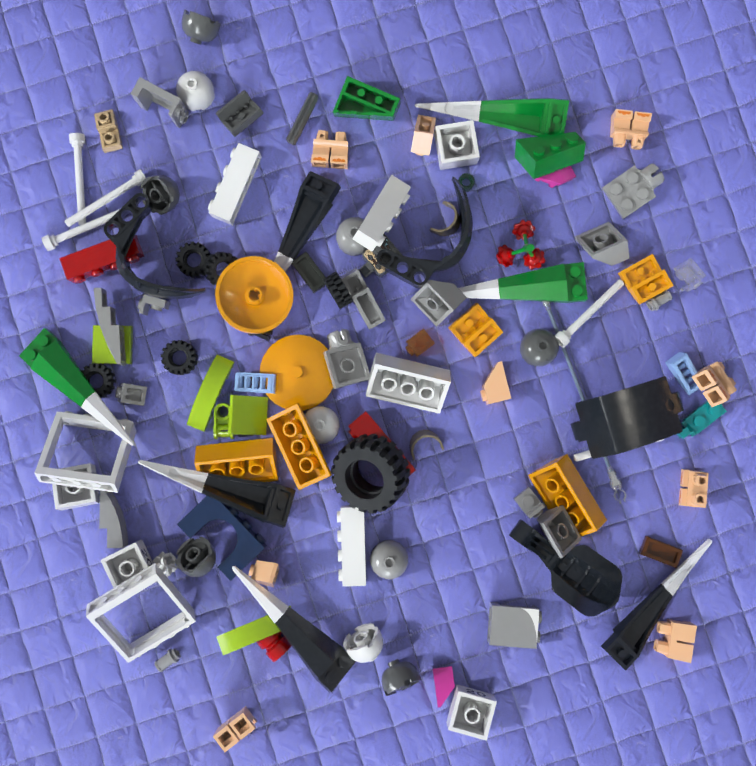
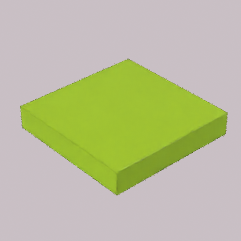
(100, 350)
(248, 415)

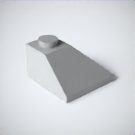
(605, 244)
(438, 300)
(559, 530)

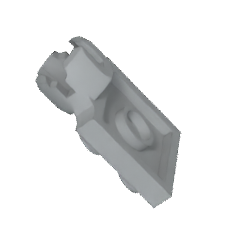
(633, 189)
(345, 360)

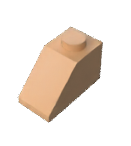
(423, 135)
(495, 386)
(264, 572)

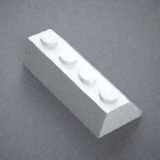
(408, 383)

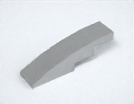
(112, 333)

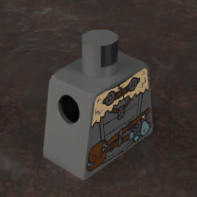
(370, 258)

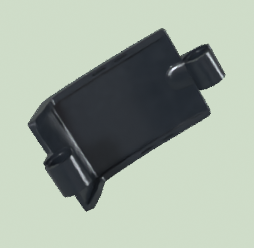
(628, 418)

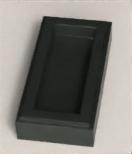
(309, 272)

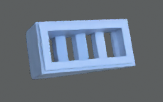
(675, 367)
(243, 382)

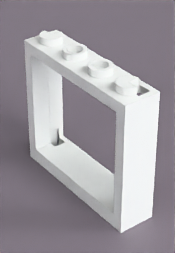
(81, 479)
(130, 651)

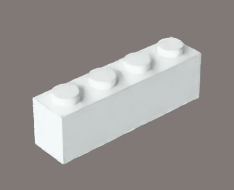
(235, 183)
(381, 213)
(353, 546)

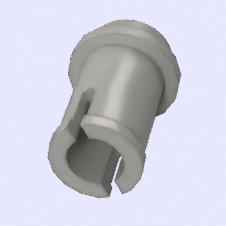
(657, 301)
(168, 659)

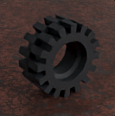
(183, 255)
(212, 263)
(338, 290)
(167, 357)
(107, 375)

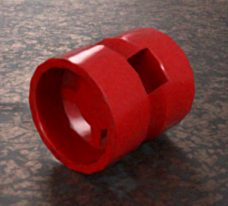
(275, 646)

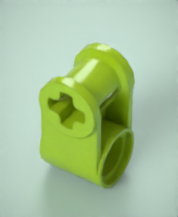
(221, 423)

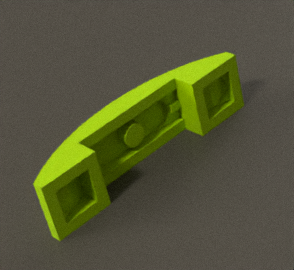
(209, 392)
(247, 634)

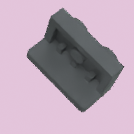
(239, 113)

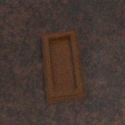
(660, 551)

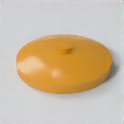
(254, 294)
(299, 372)

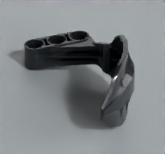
(123, 241)
(428, 267)
(580, 577)

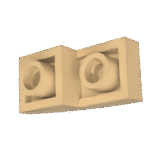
(108, 130)

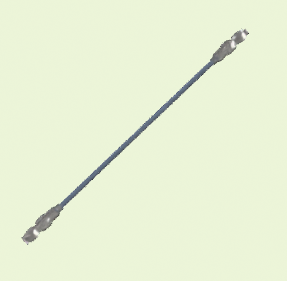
(614, 481)

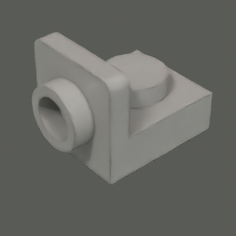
(156, 304)
(131, 394)
(529, 503)

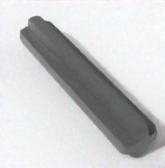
(302, 118)

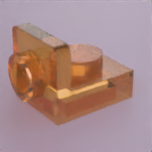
(419, 343)

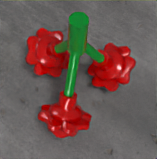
(533, 258)

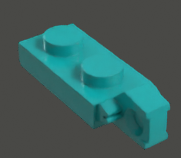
(700, 419)

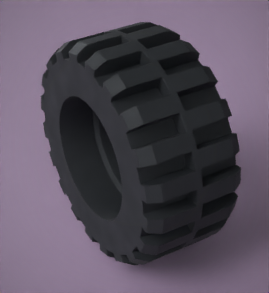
(355, 488)

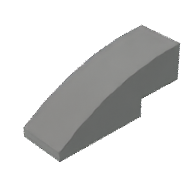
(363, 298)
(112, 519)

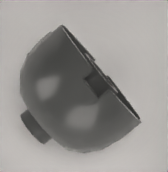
(199, 27)
(162, 193)
(539, 347)
(196, 557)
(399, 677)

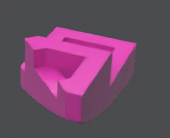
(558, 177)
(443, 683)

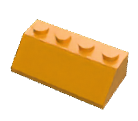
(299, 446)
(239, 459)
(562, 485)

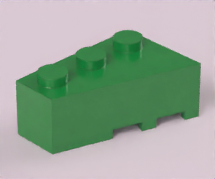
(365, 102)
(549, 153)

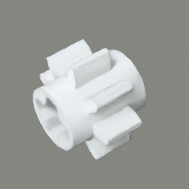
(166, 563)

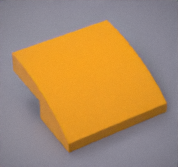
(645, 279)
(475, 329)

